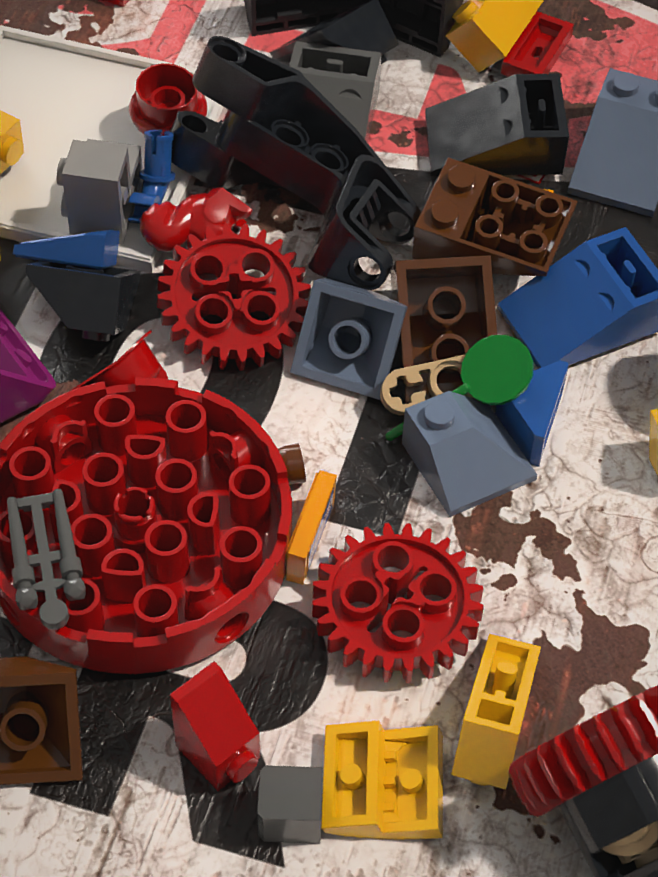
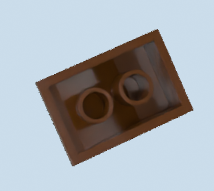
(446, 312)

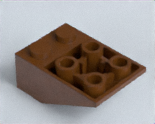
(517, 228)

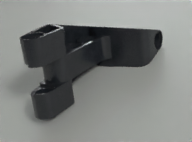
(295, 140)

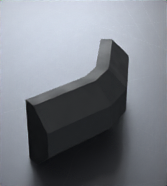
(412, 21)

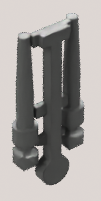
(53, 612)

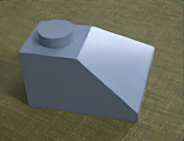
(348, 337)
(463, 451)

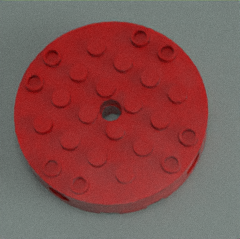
(169, 510)

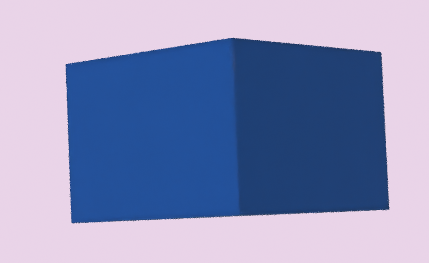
(534, 411)

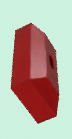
(542, 37)

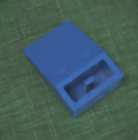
(587, 301)

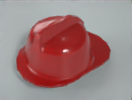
(135, 362)

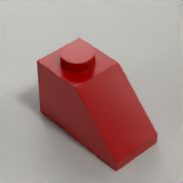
(214, 728)

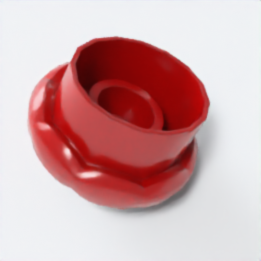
(160, 94)

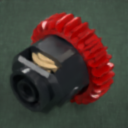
(603, 785)

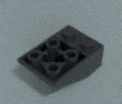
(502, 127)

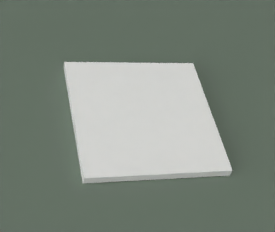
(65, 95)

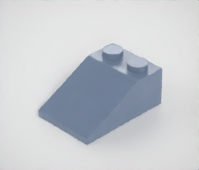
(621, 146)

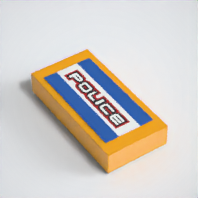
(310, 527)

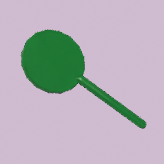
(492, 373)

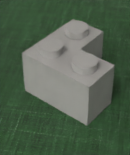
(98, 185)

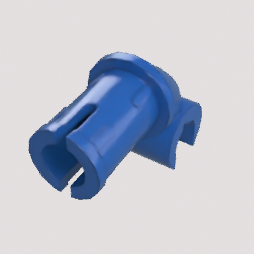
(156, 172)

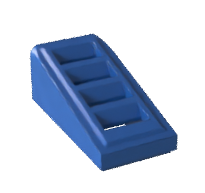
(87, 250)

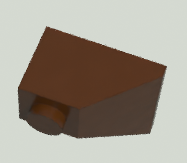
(38, 722)

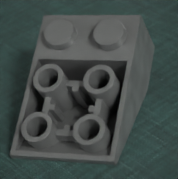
(344, 78)

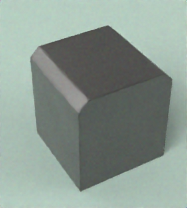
(290, 804)

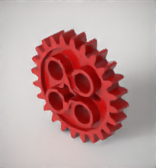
(239, 333)
(360, 576)

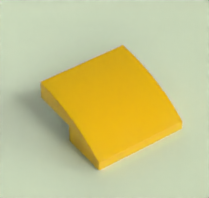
(383, 781)

